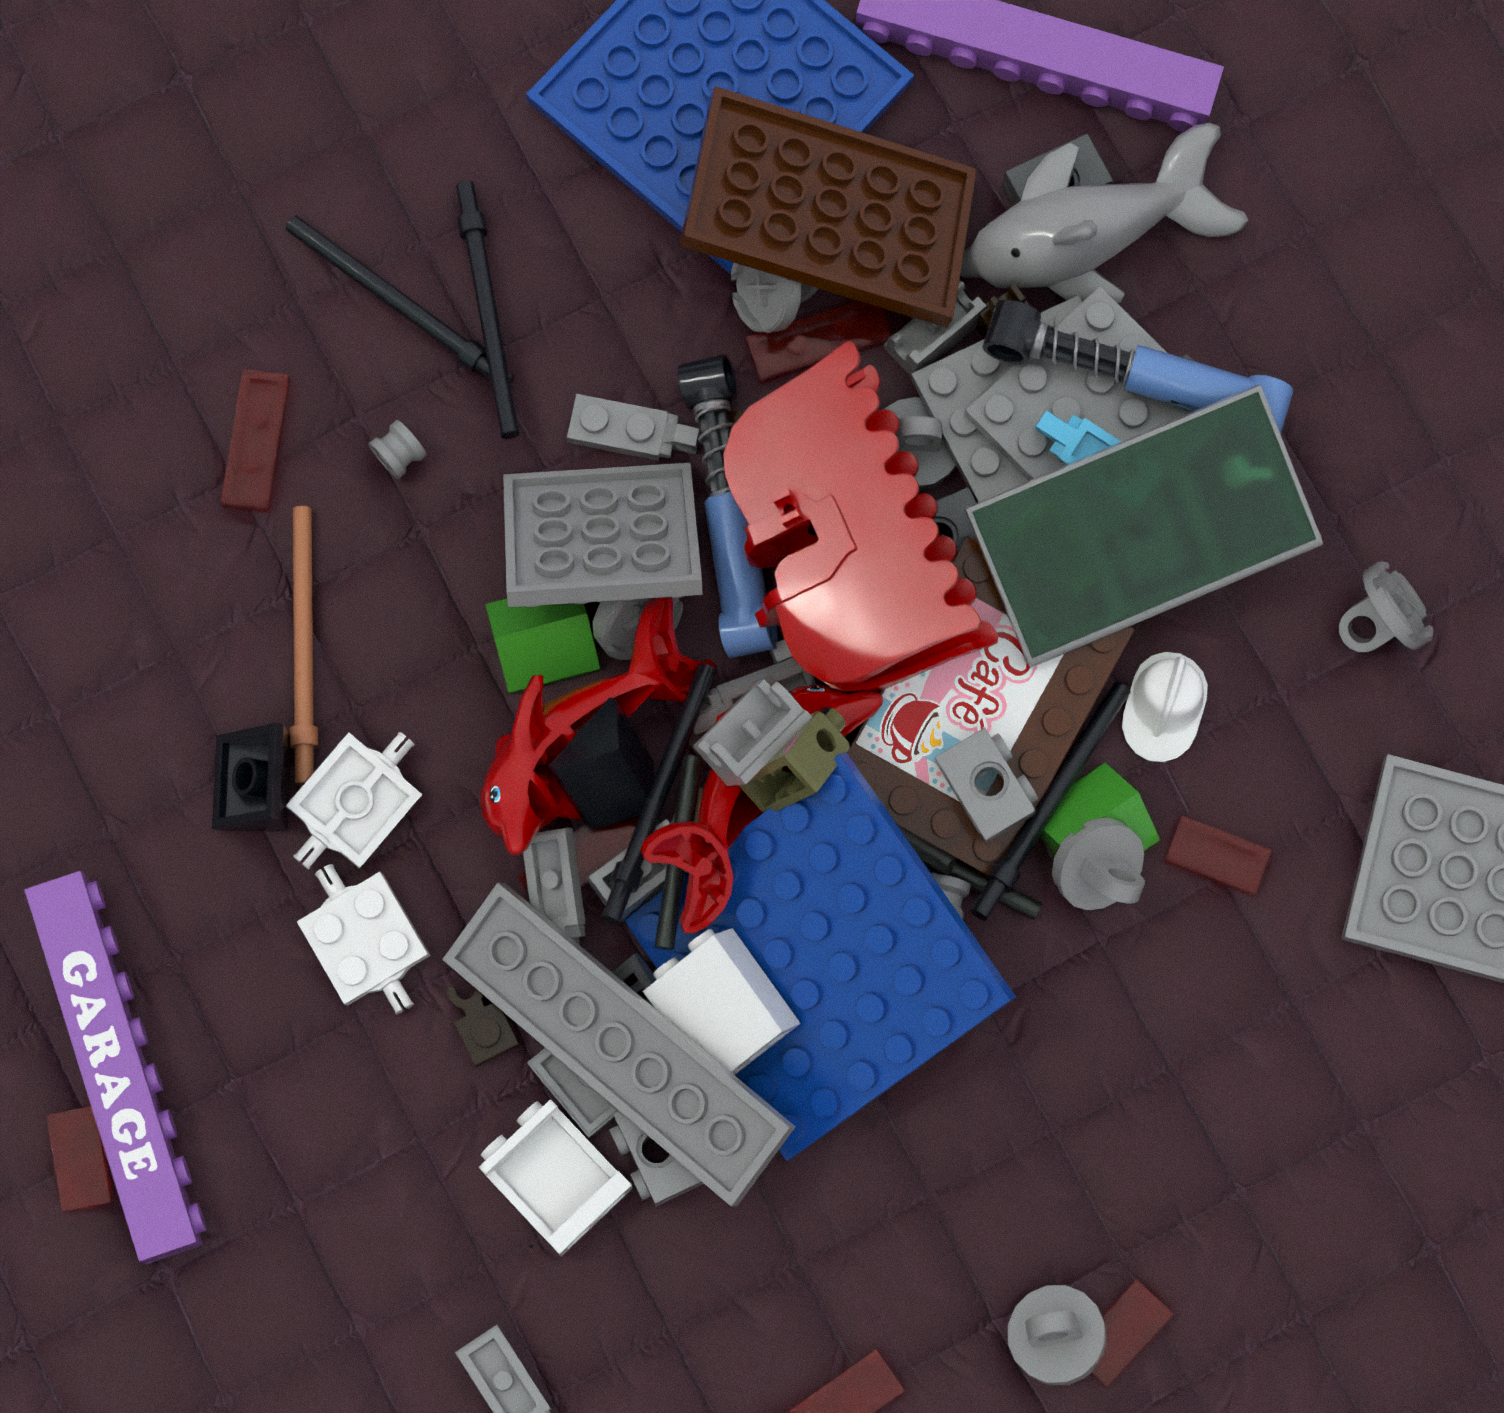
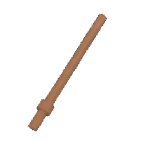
(303, 733)

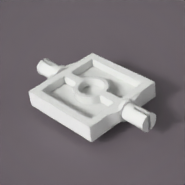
(353, 800)
(363, 939)

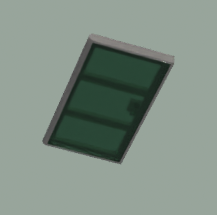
(1144, 526)

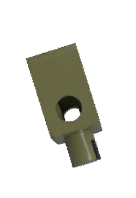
(808, 756)

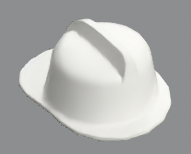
(1164, 707)

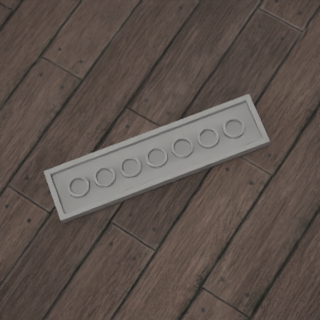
(619, 1044)

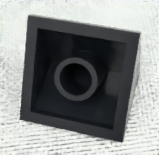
(605, 769)
(252, 779)

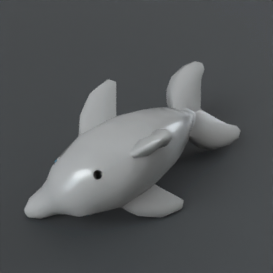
(1067, 232)

